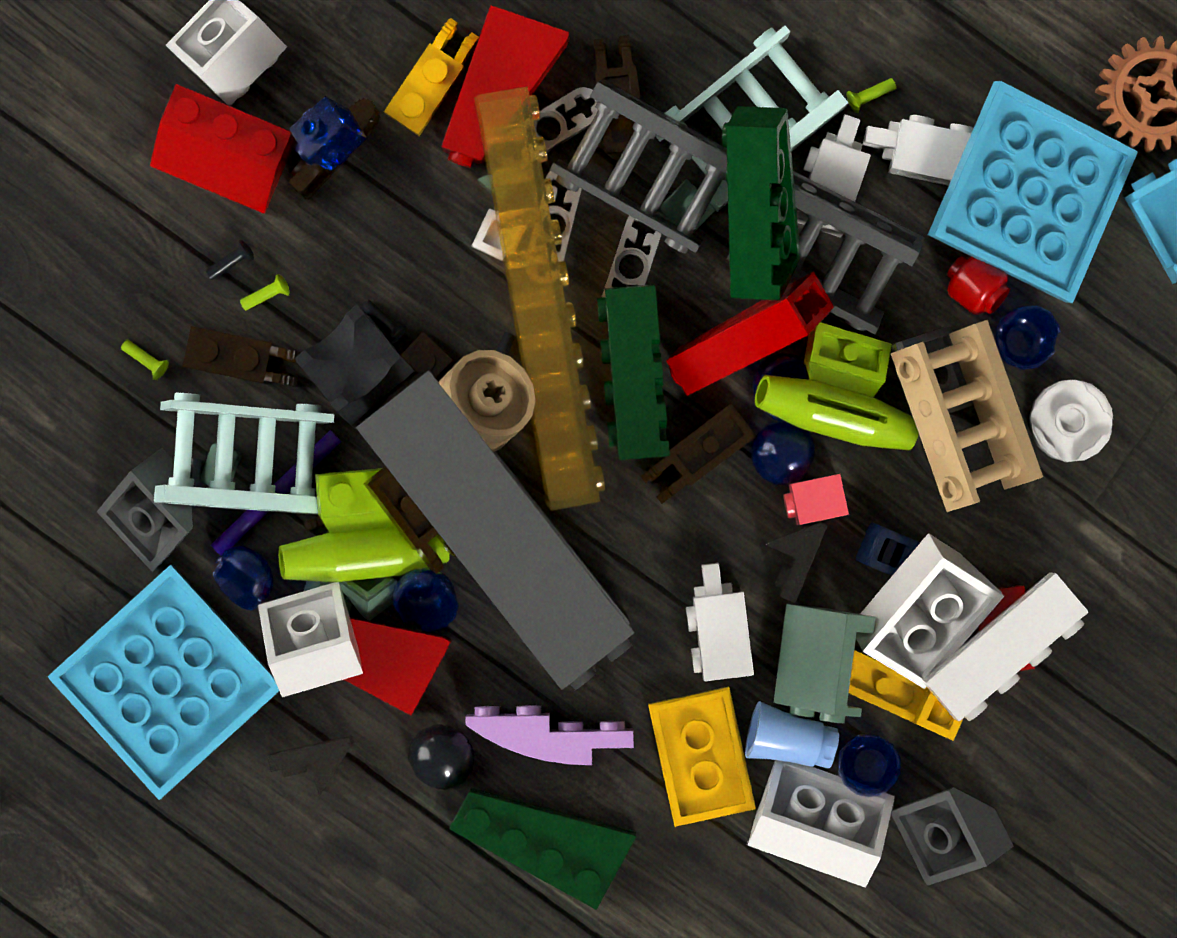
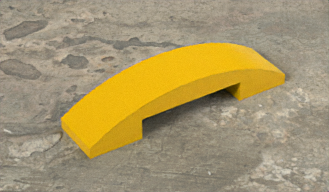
(900, 696)

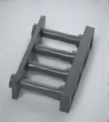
(647, 124)
(859, 227)

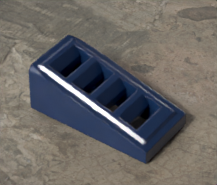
(873, 543)

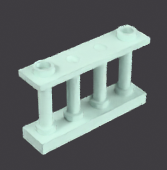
(820, 105)
(221, 490)

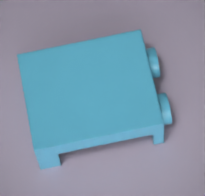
(1156, 212)

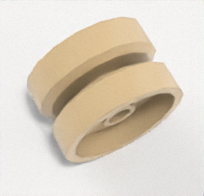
(491, 394)

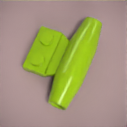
(840, 392)
(359, 540)

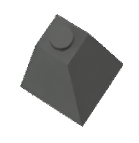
(146, 526)
(951, 834)

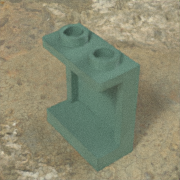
(818, 661)

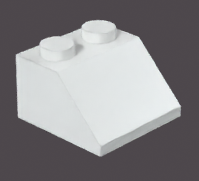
(226, 47)
(309, 639)

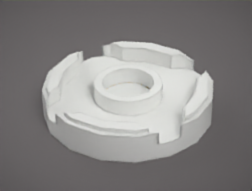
(1071, 420)

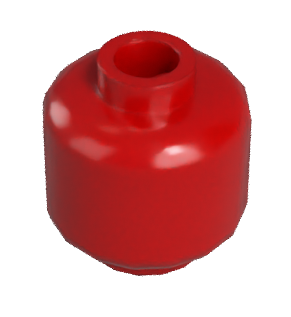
(977, 285)

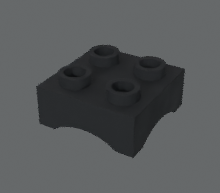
(354, 365)

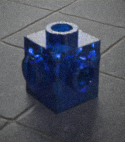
(327, 134)

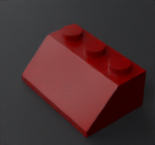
(221, 149)

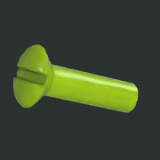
(856, 100)
(266, 293)
(157, 367)

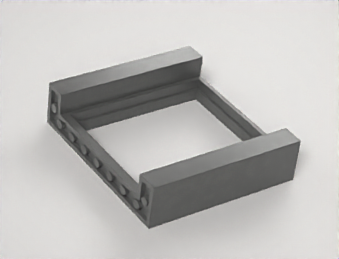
(498, 532)

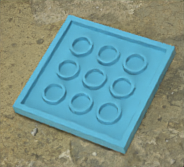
(1033, 192)
(165, 681)

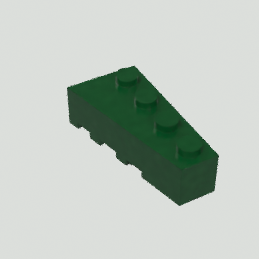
(760, 203)
(635, 372)
(553, 846)

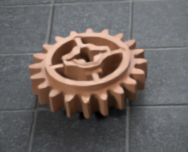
(1136, 89)

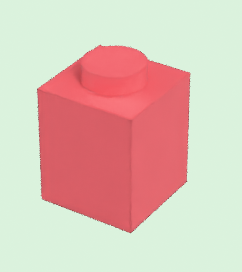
(816, 500)

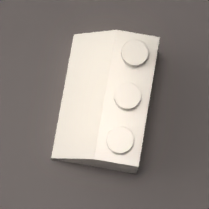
(927, 610)
(821, 822)

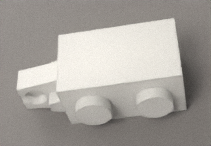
(919, 148)
(837, 166)
(721, 629)

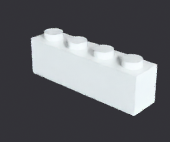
(1005, 647)

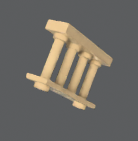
(995, 406)

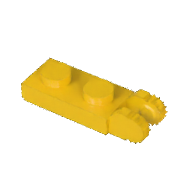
(430, 80)

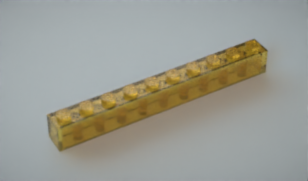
(538, 298)

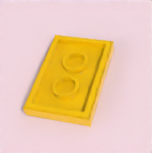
(701, 756)

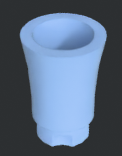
(790, 738)

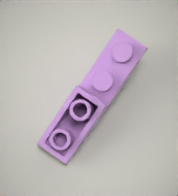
(530, 734)

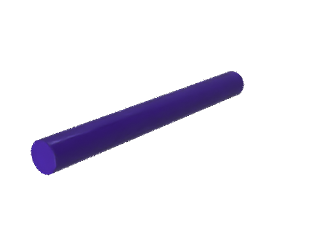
(283, 486)

